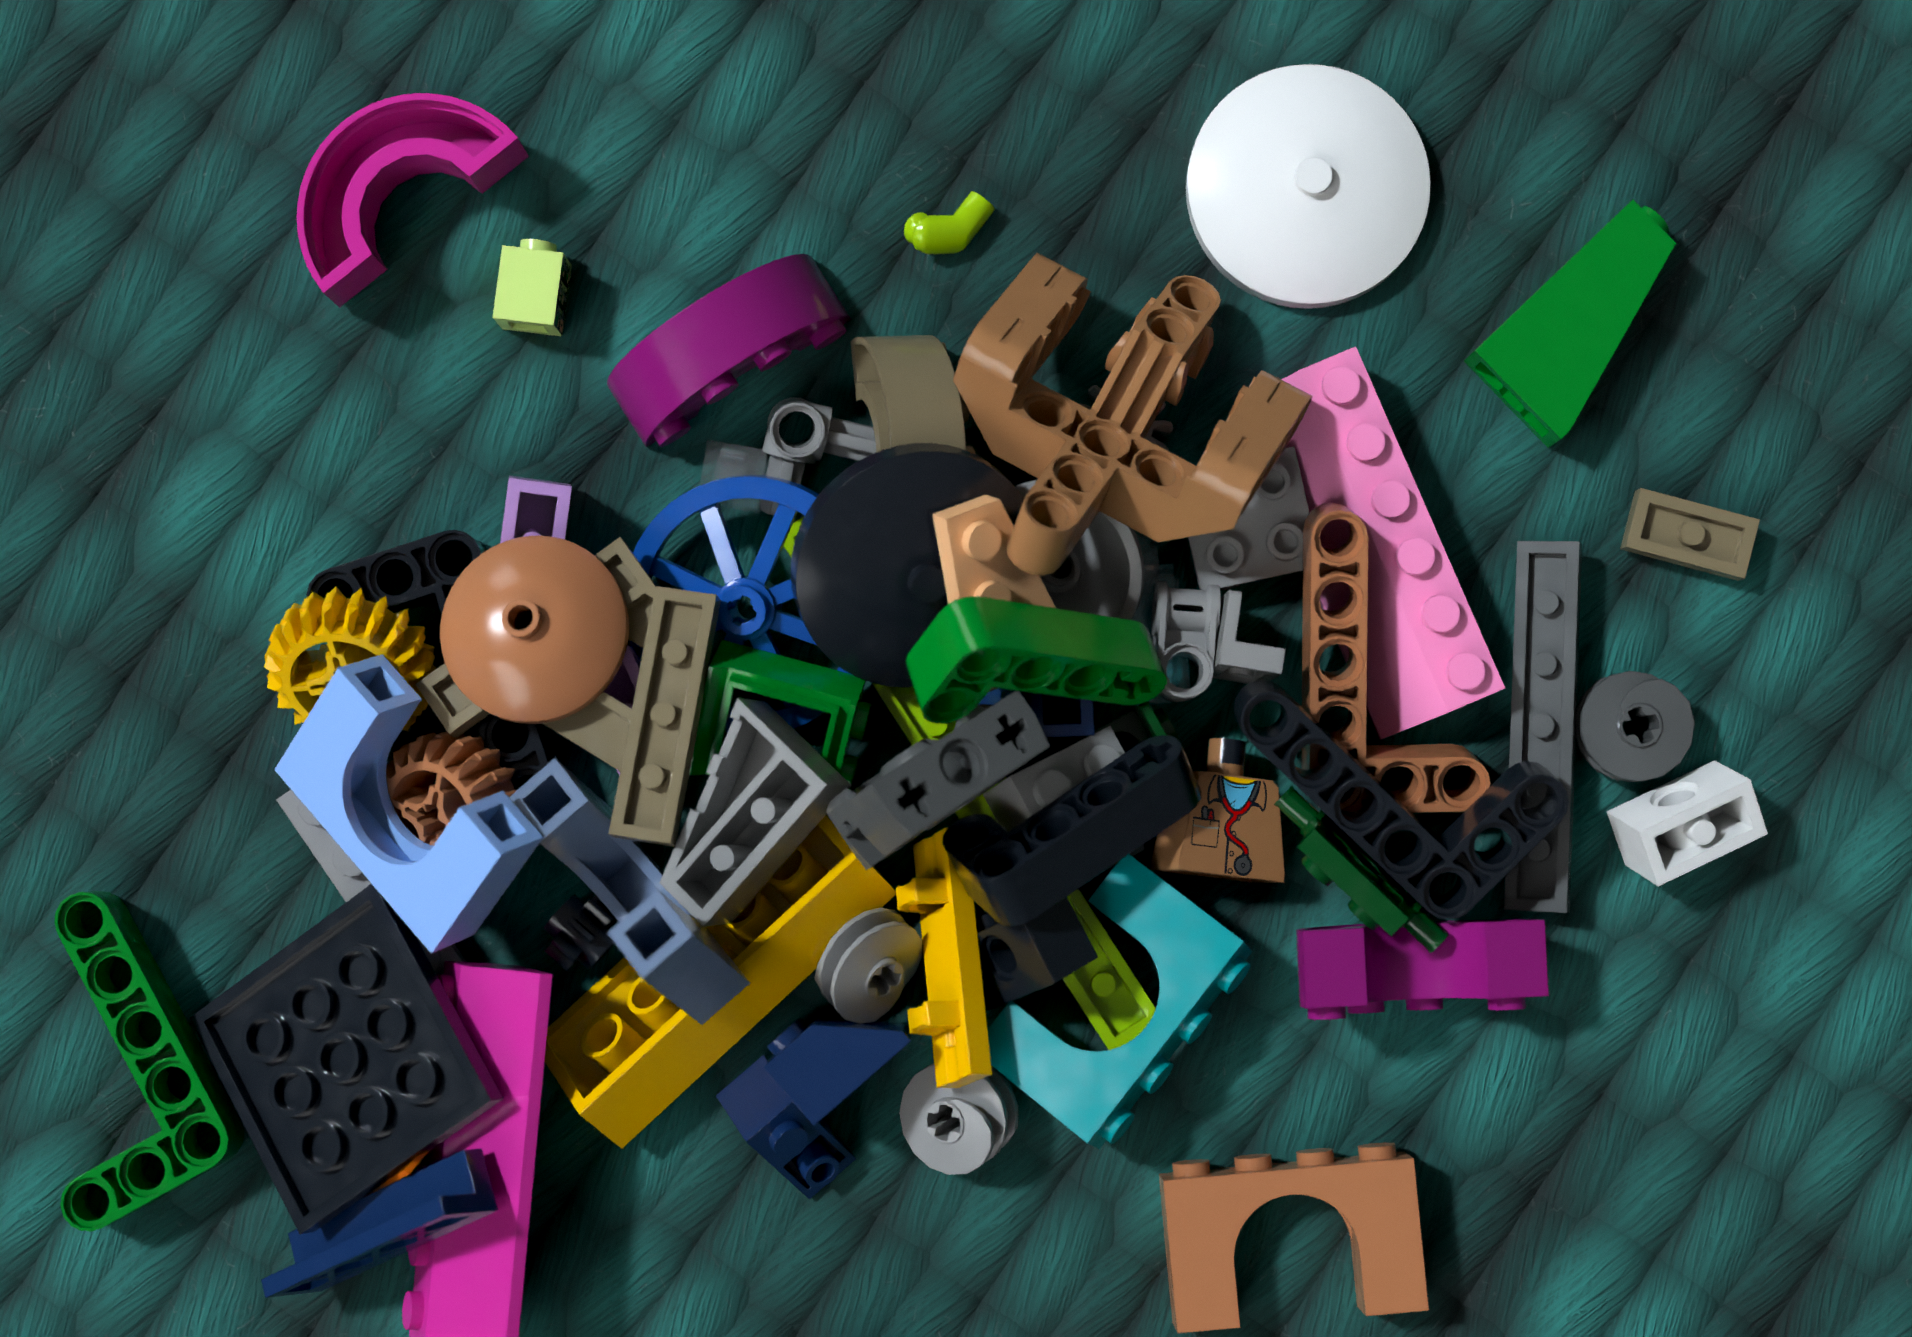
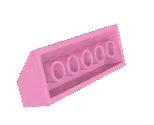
(1420, 628)

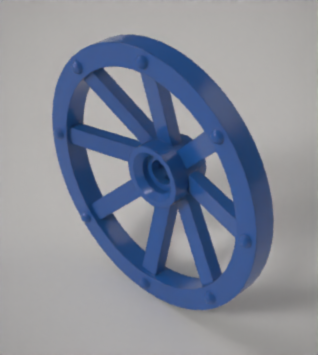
(764, 596)

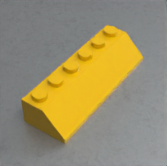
(633, 1051)

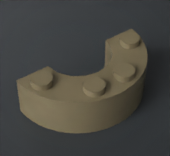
(909, 390)

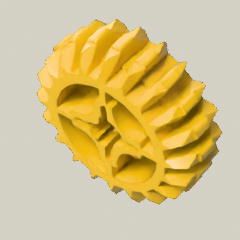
(353, 633)

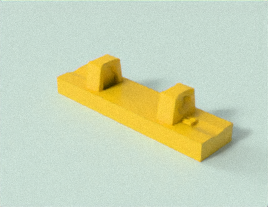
(952, 967)

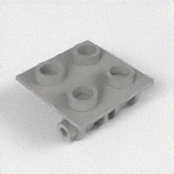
(1266, 537)

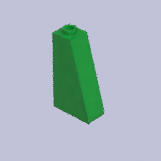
(1568, 330)

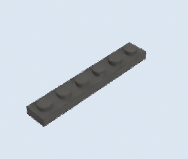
(1545, 709)

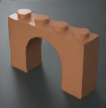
(1209, 1206)

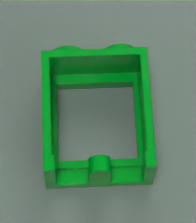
(787, 681)

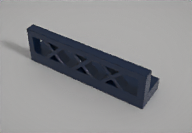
(388, 1224)

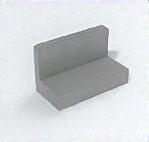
(1242, 660)

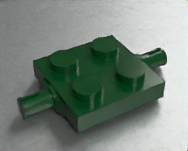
(1339, 859)

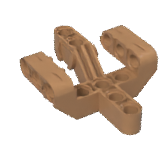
(1100, 454)

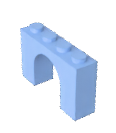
(341, 778)

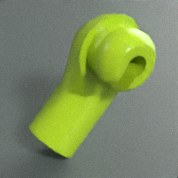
(948, 232)

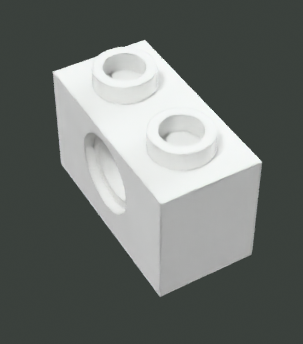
(1687, 822)

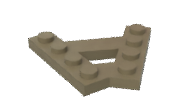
(658, 735)

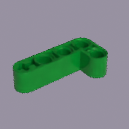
(1029, 649)

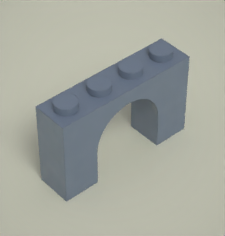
(653, 927)

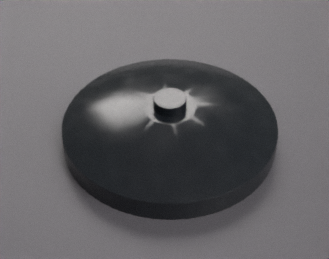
(871, 557)

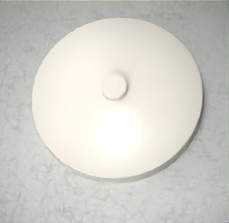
(1307, 186)

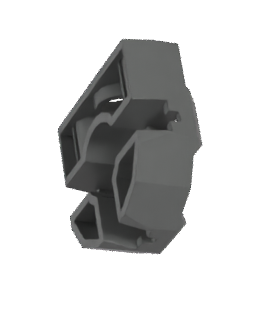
(936, 778)

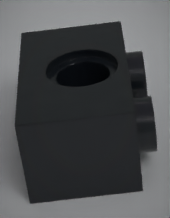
(1030, 954)

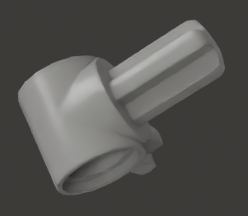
(827, 436)

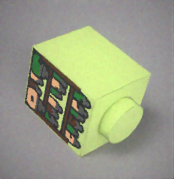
(532, 288)

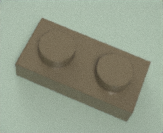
(1690, 534)

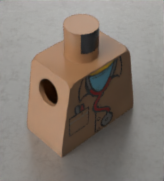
(1232, 828)

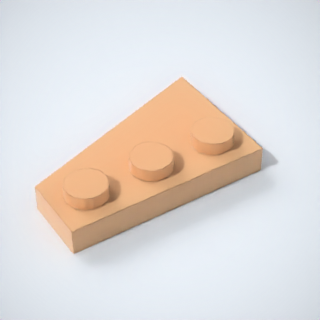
(975, 555)

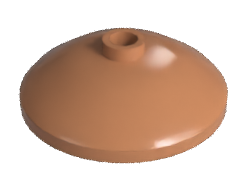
(564, 653)

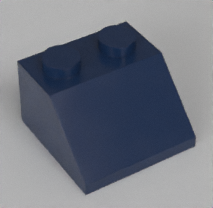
(830, 1059)

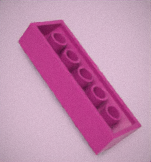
(475, 1275)

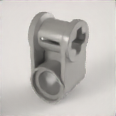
(1186, 633)

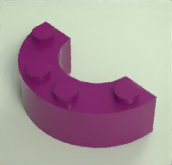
(720, 338)
(1366, 967)

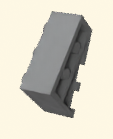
(752, 815)

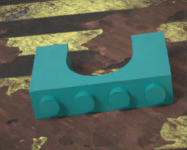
(1194, 964)

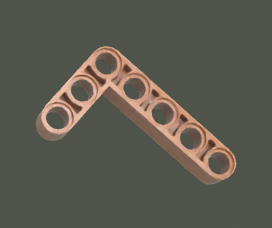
(1349, 684)

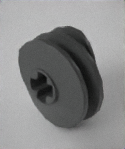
(1664, 721)

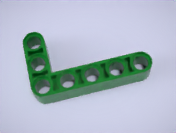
(148, 1063)

